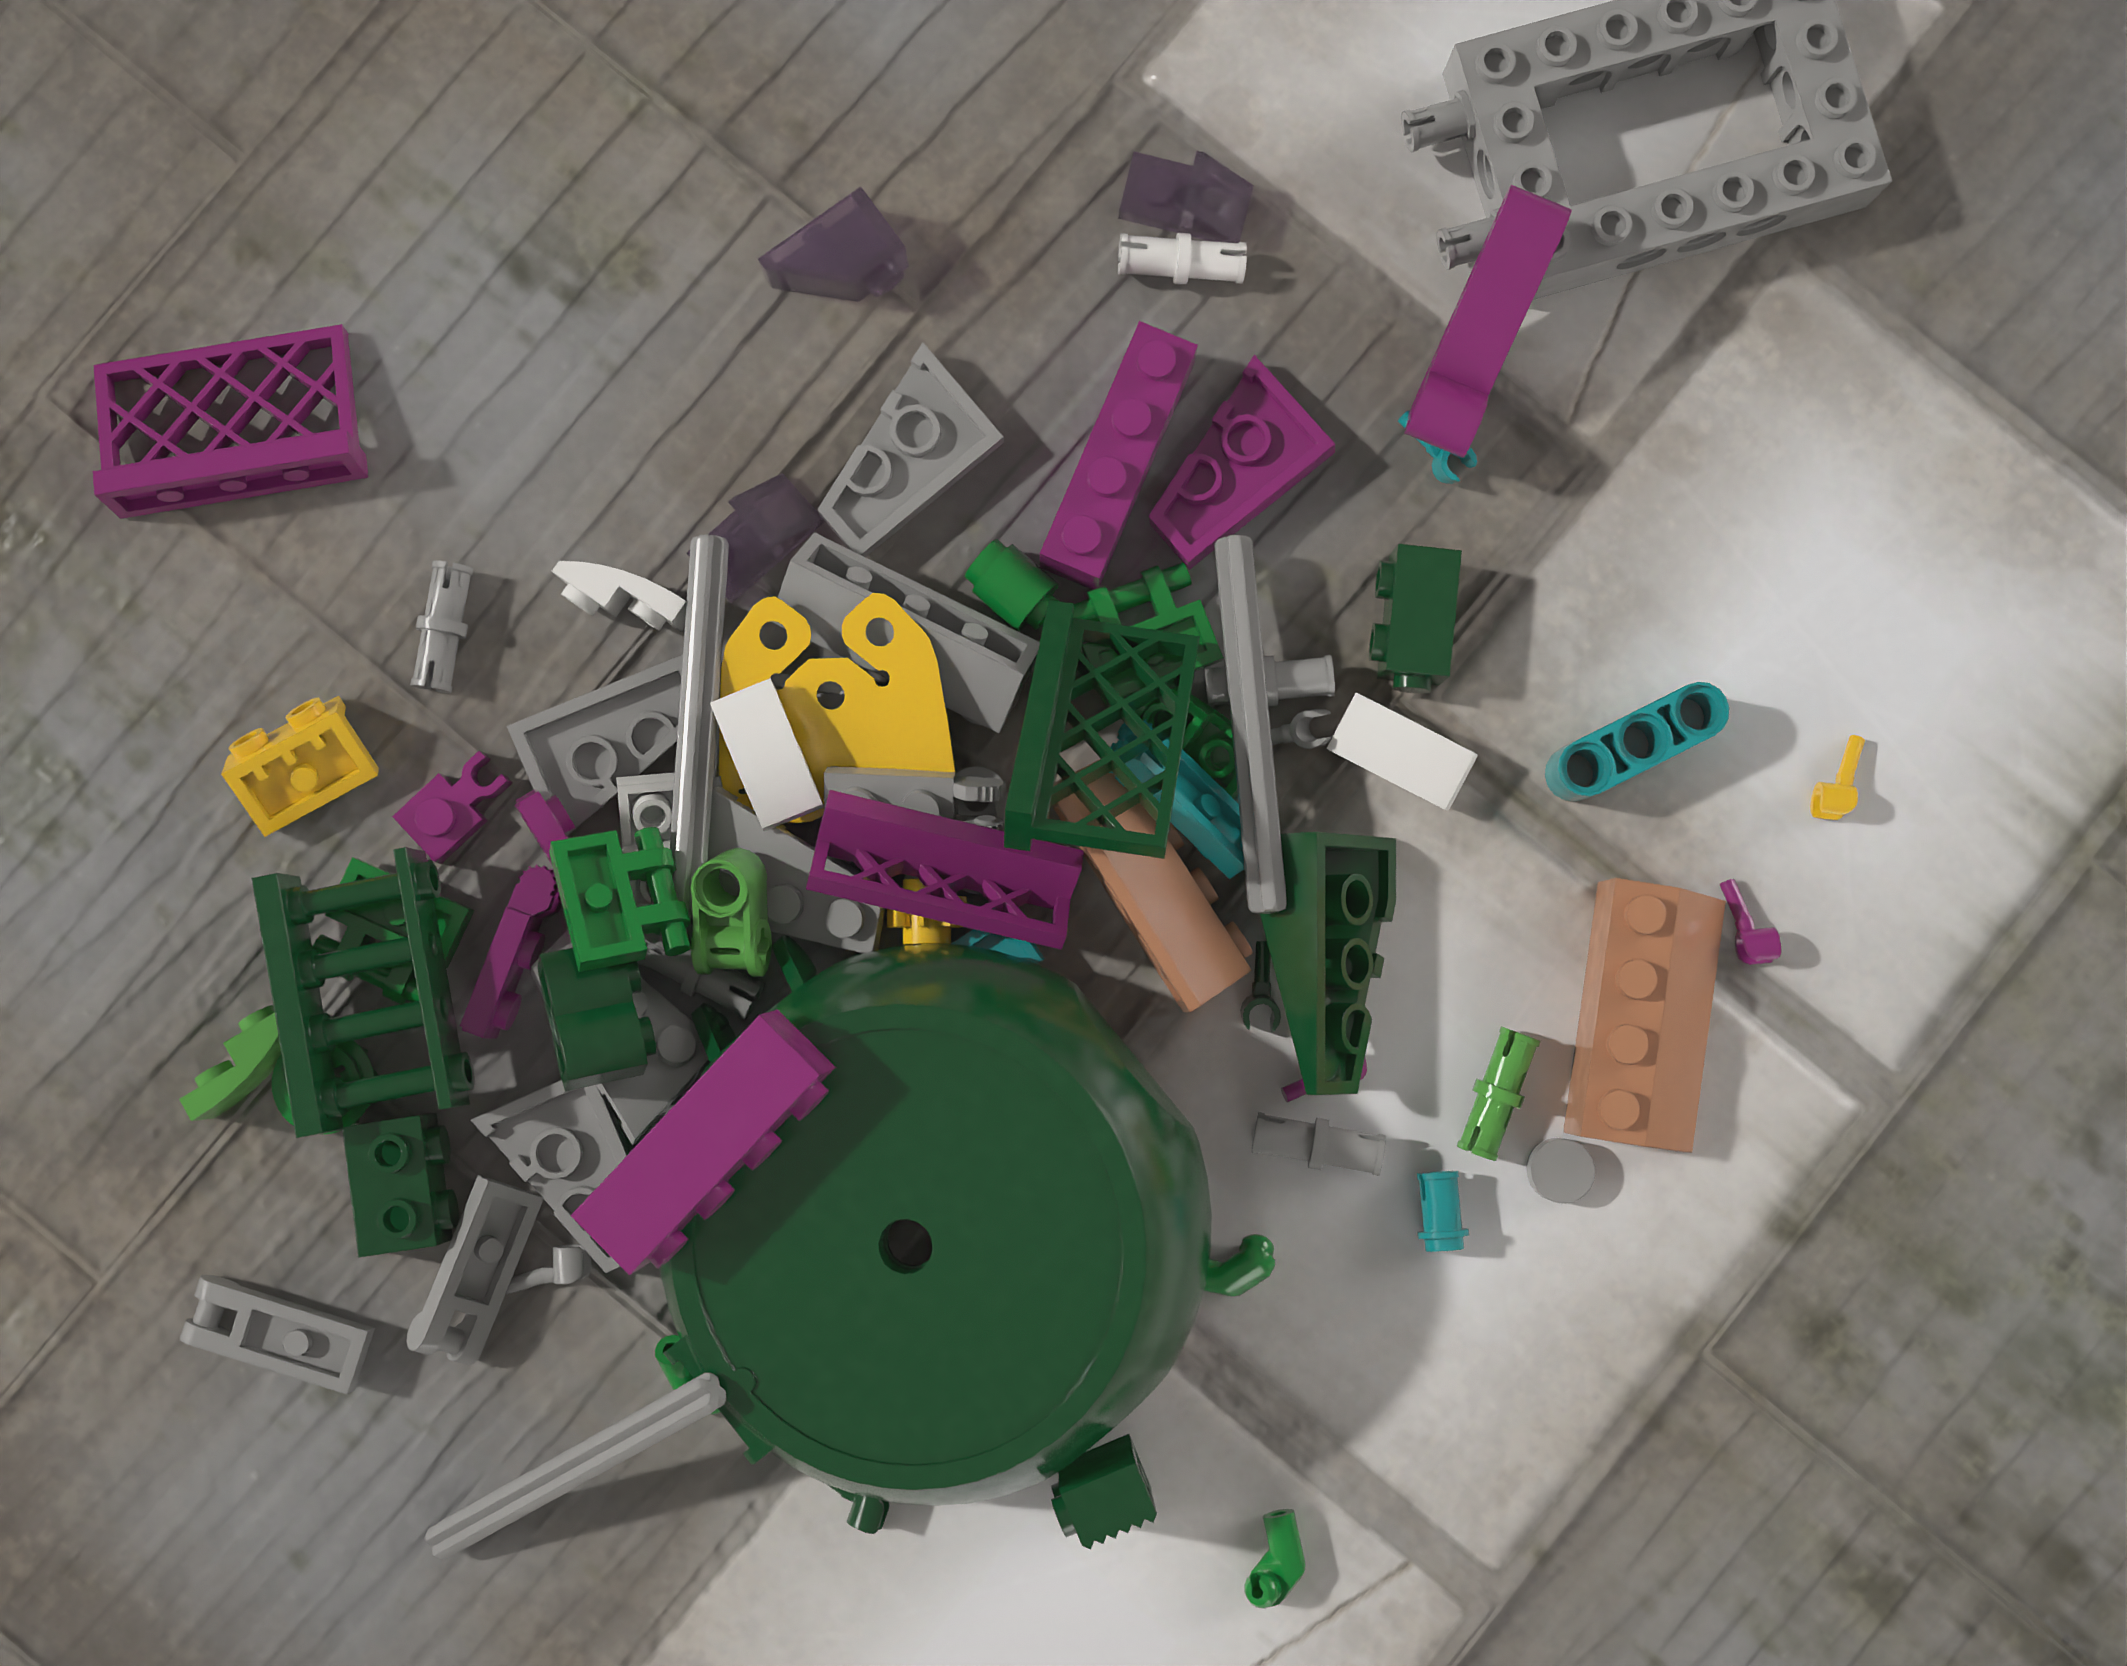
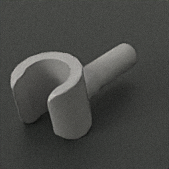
(1299, 731)
(569, 1265)

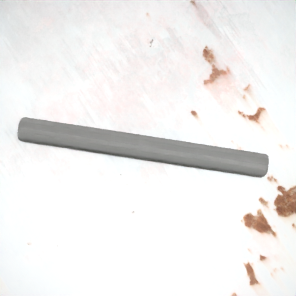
(696, 718)
(1250, 725)
(577, 1465)

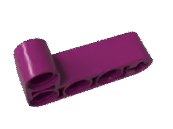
(1486, 320)

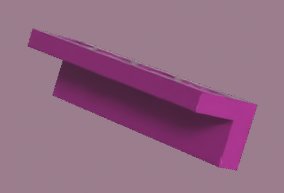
(946, 859)

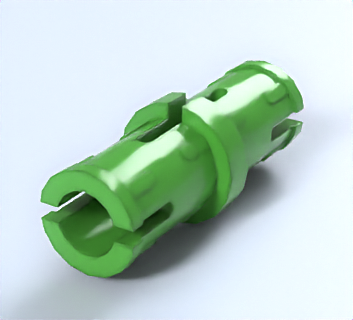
(1498, 1093)

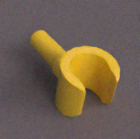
(1839, 798)

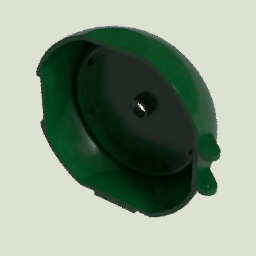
(1055, 1214)

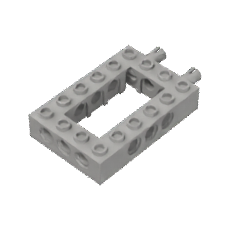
(1511, 75)

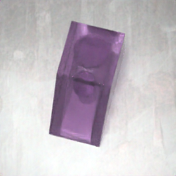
(839, 254)

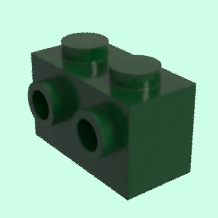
(399, 1184)

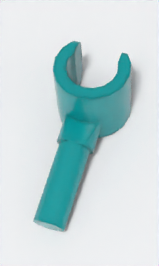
(1440, 457)

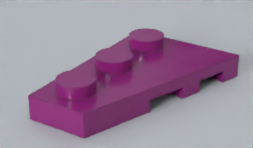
(1244, 463)

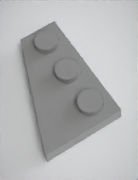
(910, 456)
(599, 737)
(787, 865)
(668, 1072)
(562, 1148)

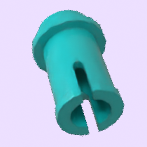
(1441, 1211)

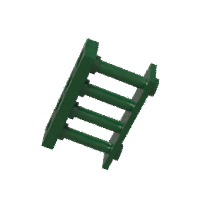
(299, 970)

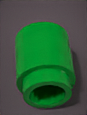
(1012, 585)

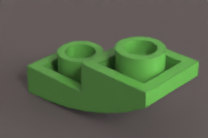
(225, 1085)

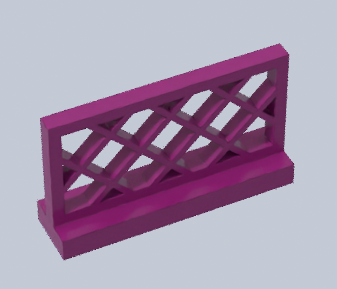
(220, 470)

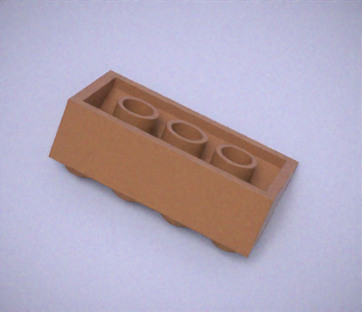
(1165, 905)
(1644, 1015)

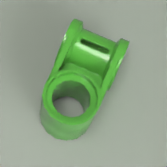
(727, 927)

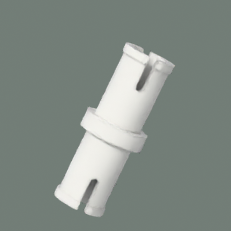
(1182, 258)

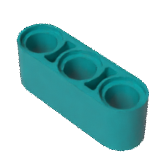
(1665, 735)

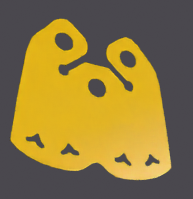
(875, 725)

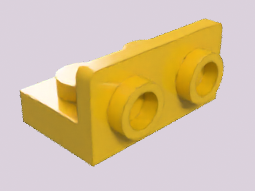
(297, 764)

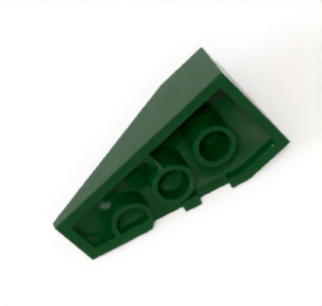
(1327, 949)

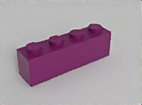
(1118, 456)
(704, 1142)

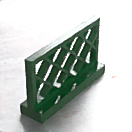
(1045, 735)

